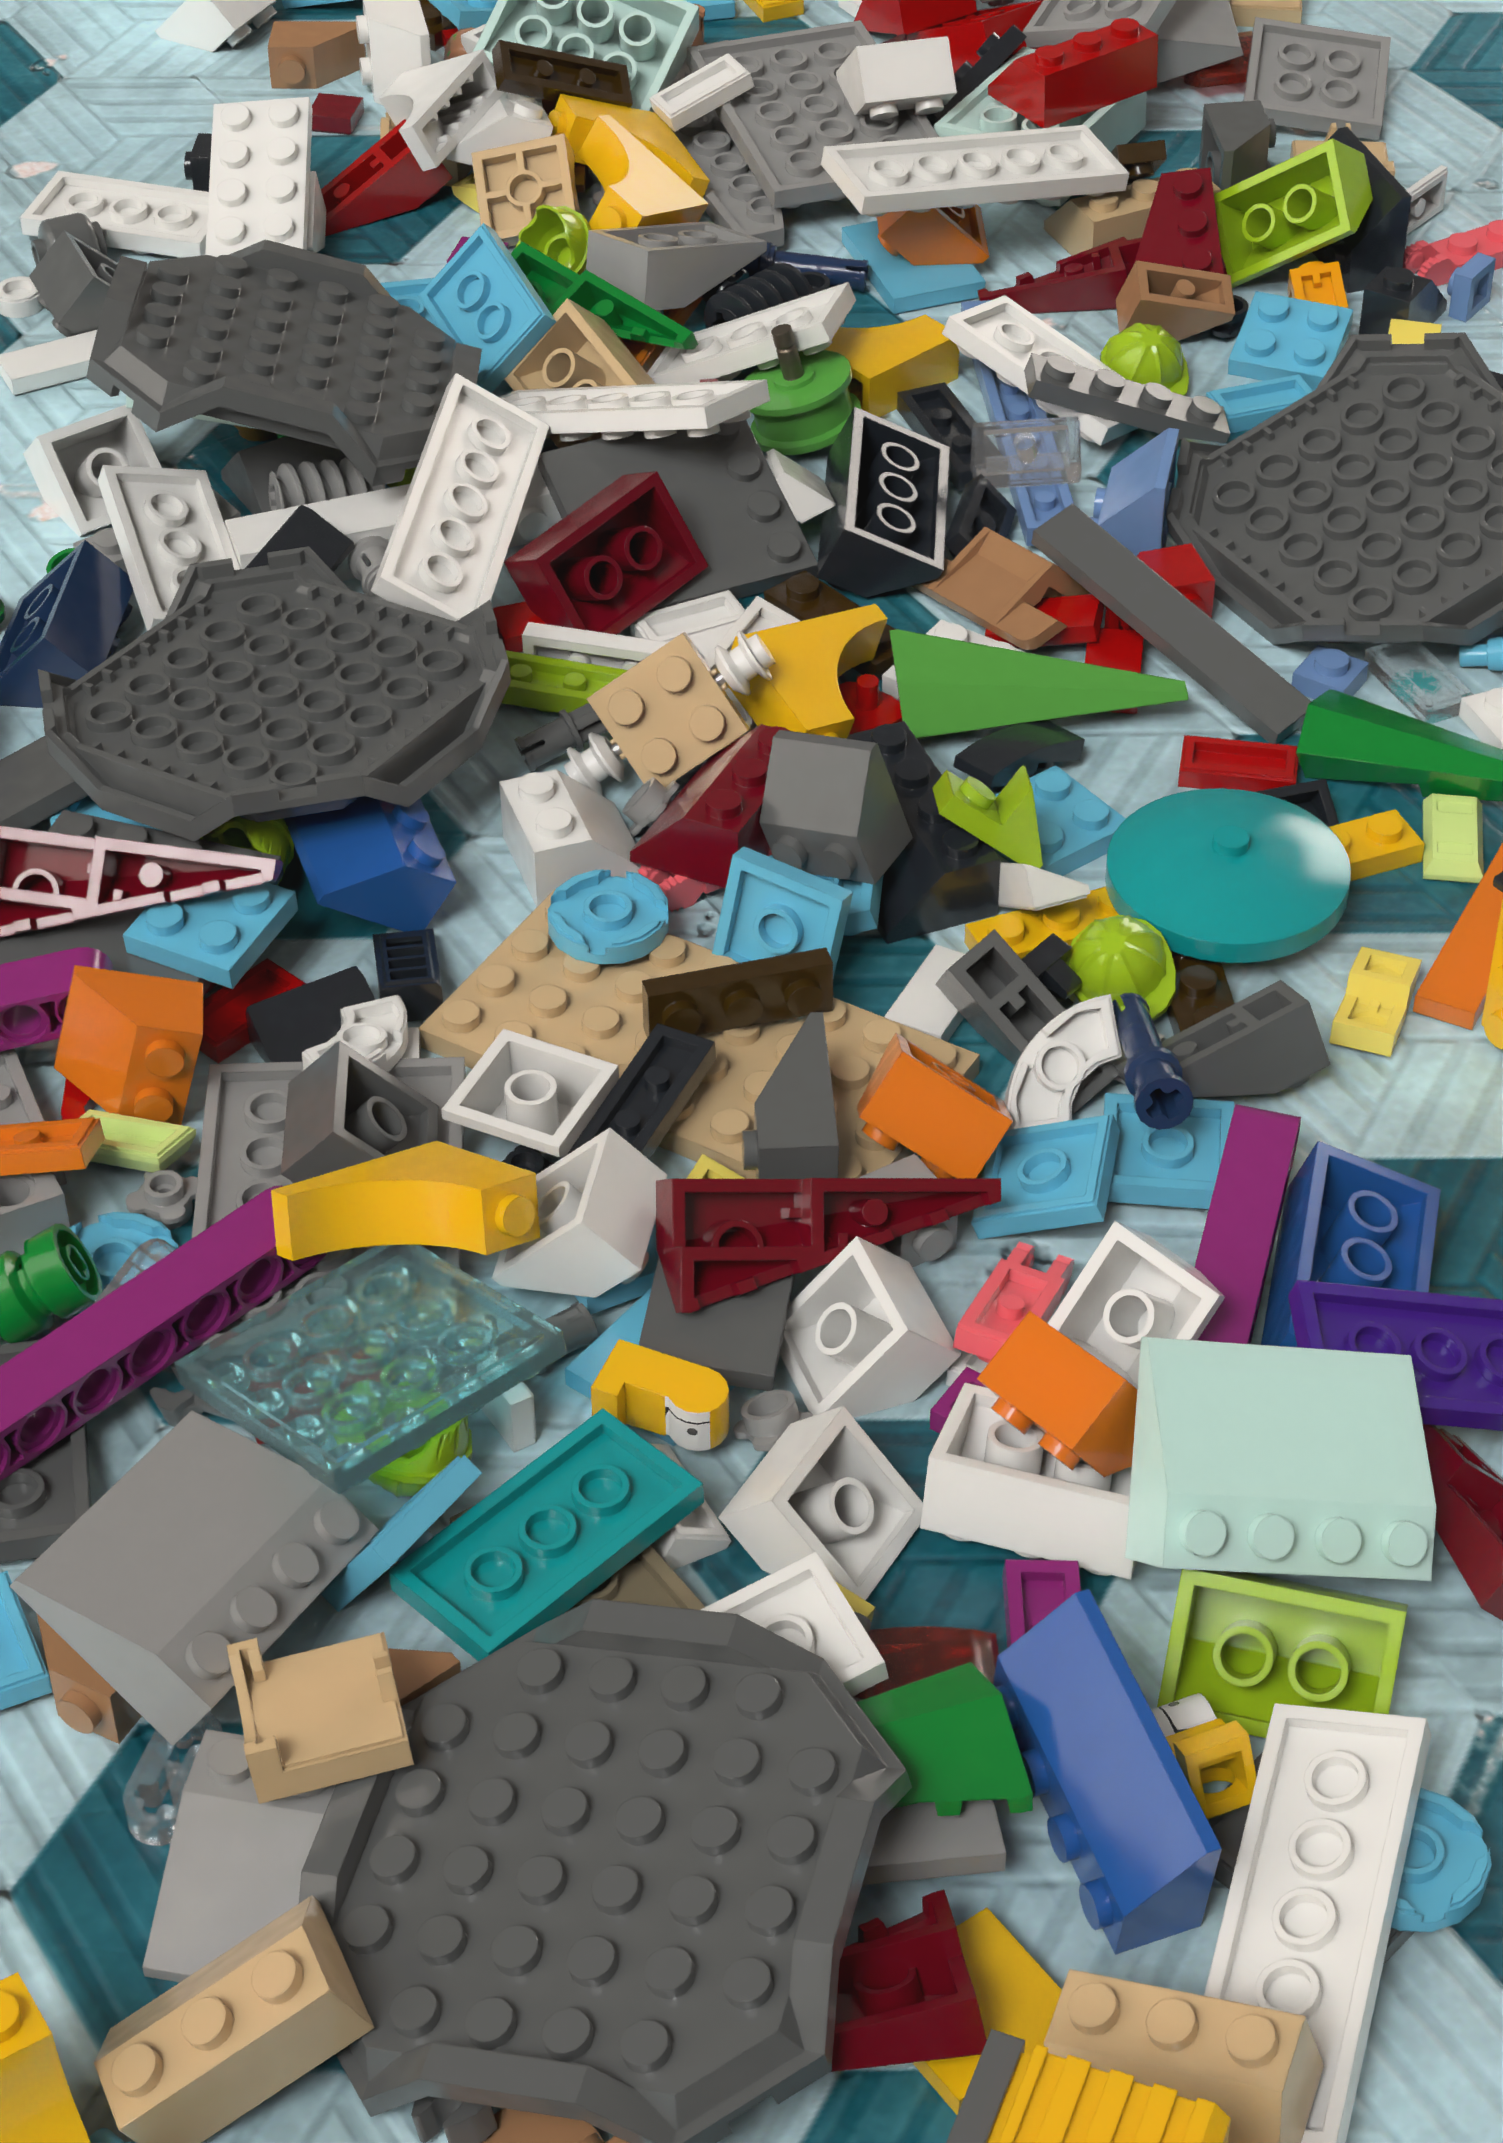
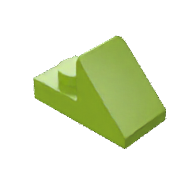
(1000, 821)

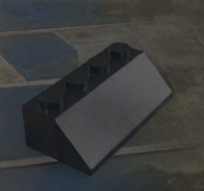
(887, 508)
(944, 871)

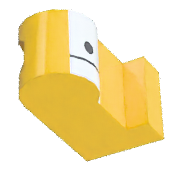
(663, 1396)
(1209, 1752)

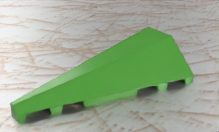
(974, 686)

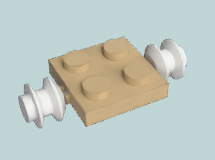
(669, 712)

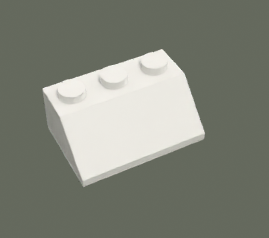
(1012, 1494)

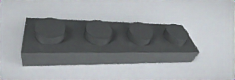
(1122, 400)

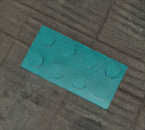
(546, 1536)

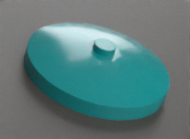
(1229, 874)

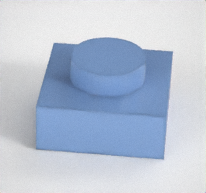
(1471, 287)
(1327, 670)

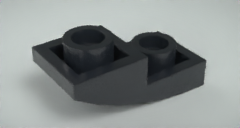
(1028, 744)

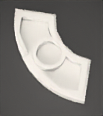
(372, 1029)
(1059, 1060)

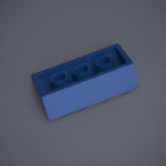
(375, 862)
(1349, 1227)
(1107, 1778)

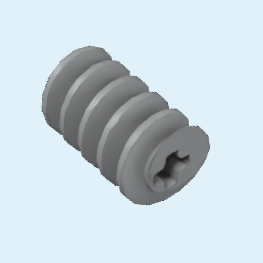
(311, 485)

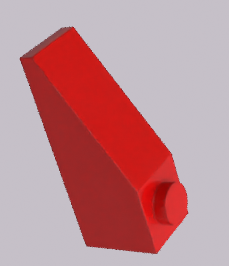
(380, 185)

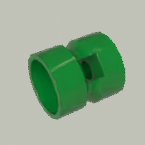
(46, 1280)

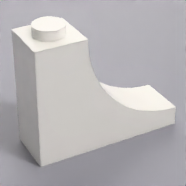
(441, 104)

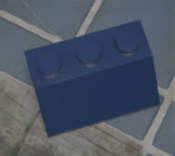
(64, 624)

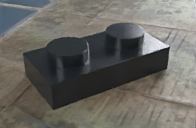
(978, 508)

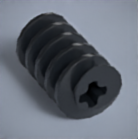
(761, 291)

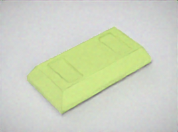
(1453, 838)
(140, 1142)

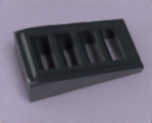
(410, 969)

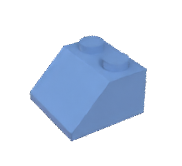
(1139, 495)

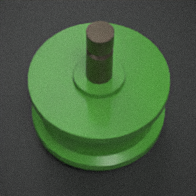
(806, 398)

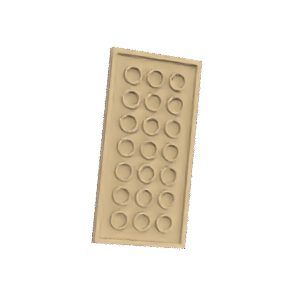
(599, 1013)

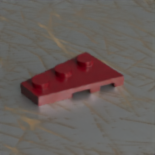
(1183, 223)

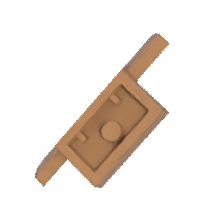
(999, 586)

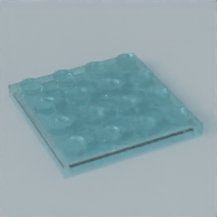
(370, 1362)

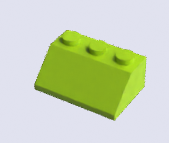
(1292, 209)
(1281, 1642)

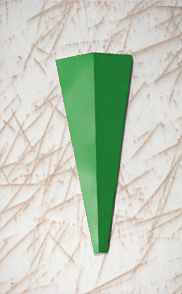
(621, 311)
(1375, 744)
(952, 1741)

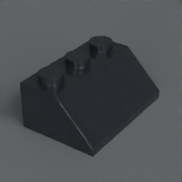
(1382, 231)

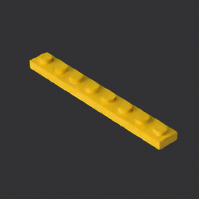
(1372, 844)

